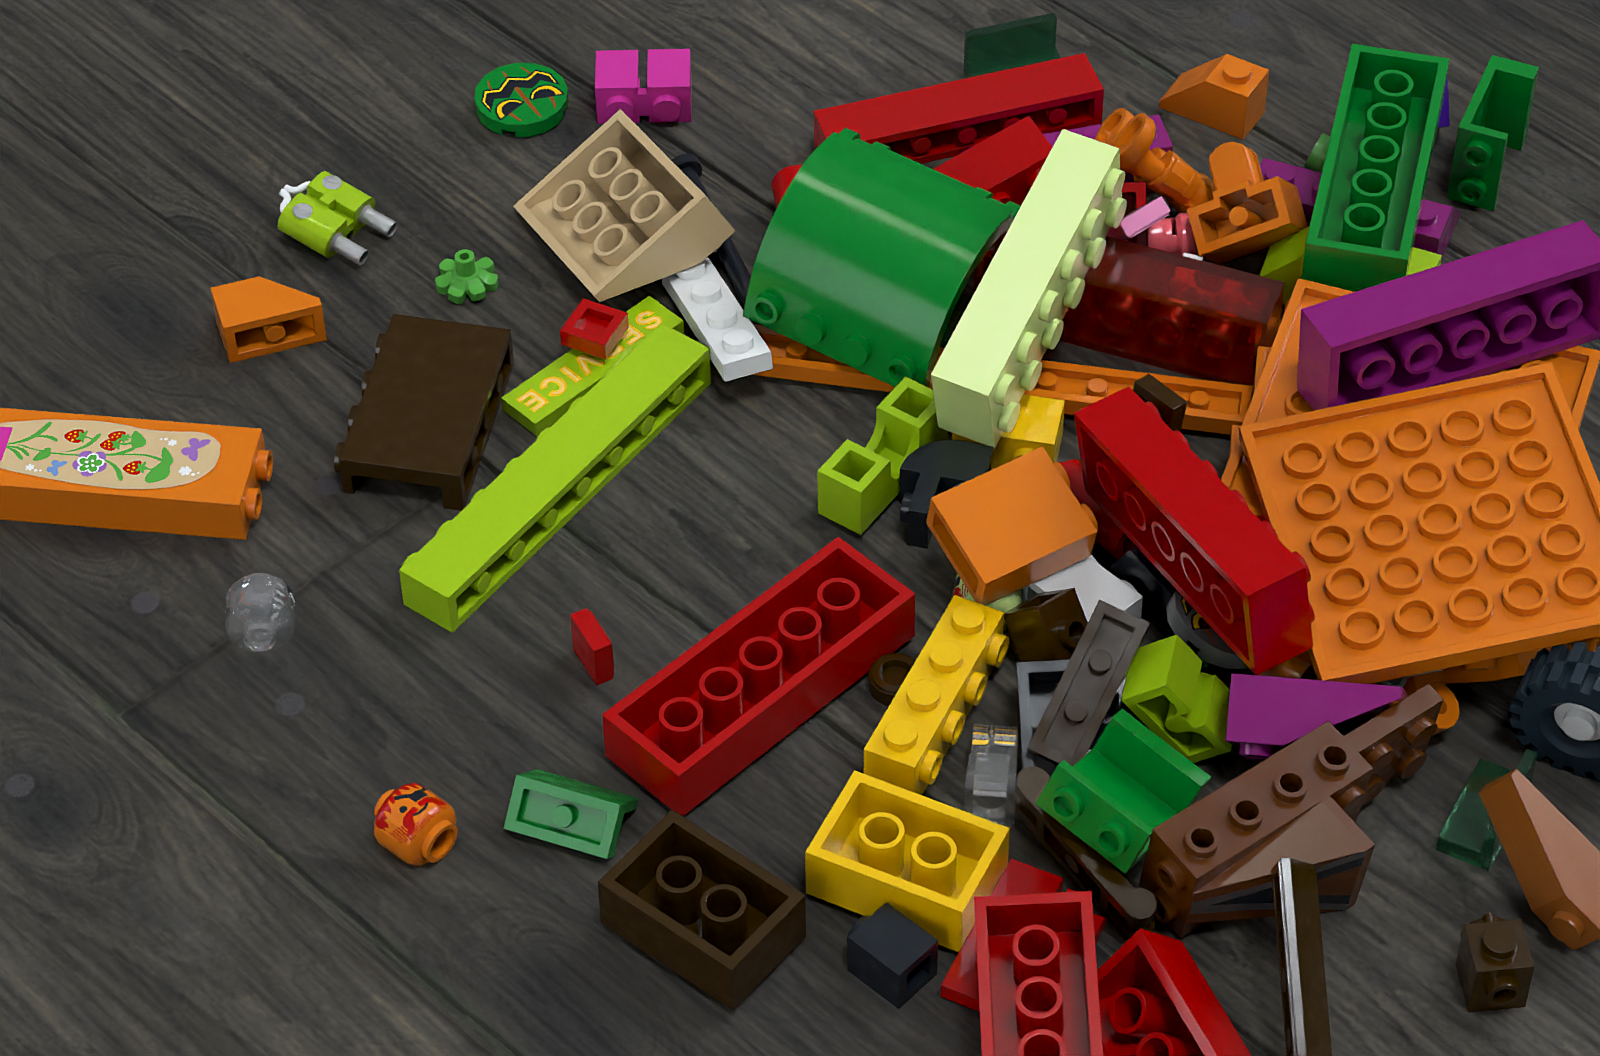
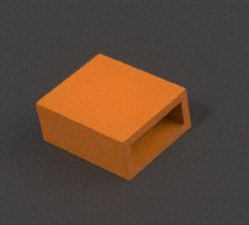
(1012, 526)

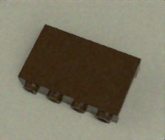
(427, 406)

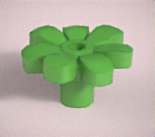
(466, 277)

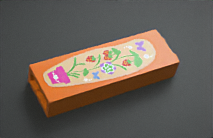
(131, 473)

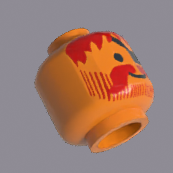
(415, 824)

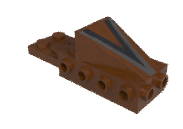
(1294, 805)

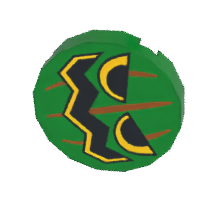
(521, 99)

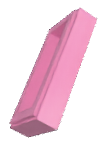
(1140, 219)

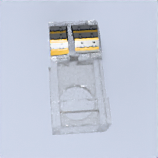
(992, 771)

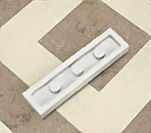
(718, 321)

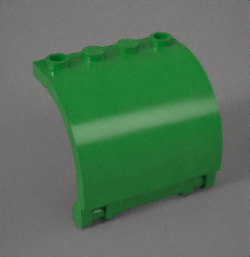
(871, 257)

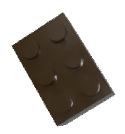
(702, 909)

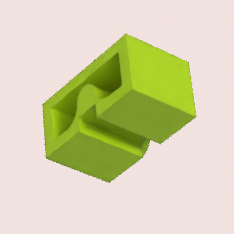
(1178, 700)

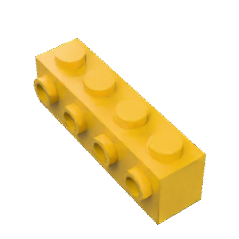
(937, 696)

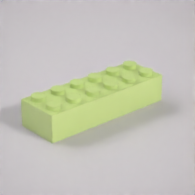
(1029, 289)

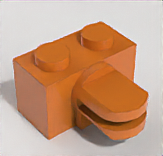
(1245, 208)

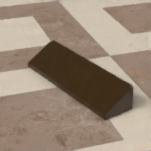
(1300, 958)

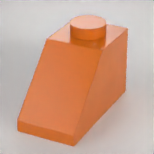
(1220, 94)
(265, 318)

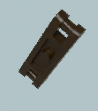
(1112, 894)

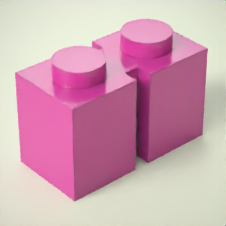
(667, 91)

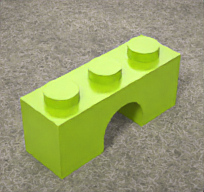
(863, 481)

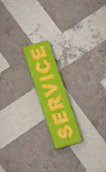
(552, 390)

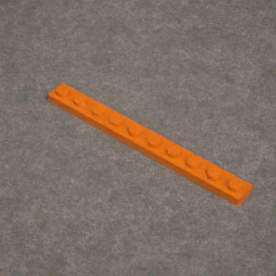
(1209, 407)

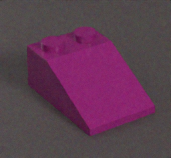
(1277, 711)

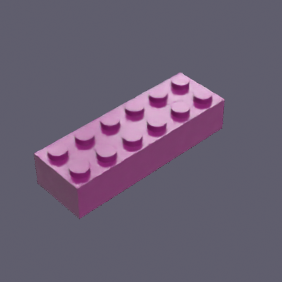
(1453, 320)

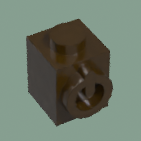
(1046, 626)
(1494, 964)

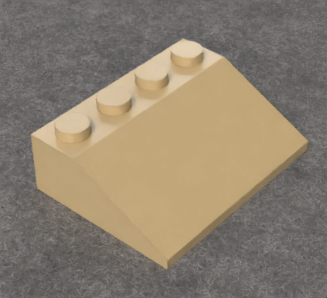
(623, 212)

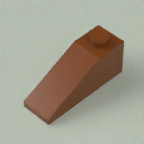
(1549, 858)

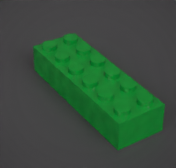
(1375, 168)

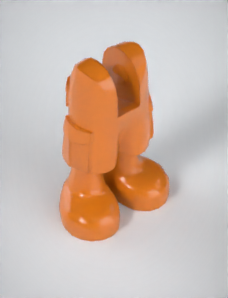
(1161, 170)

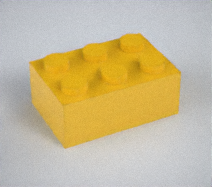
(908, 853)

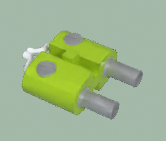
(330, 214)

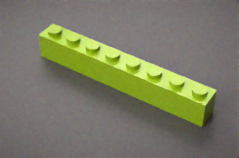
(554, 477)

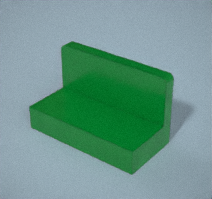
(568, 812)

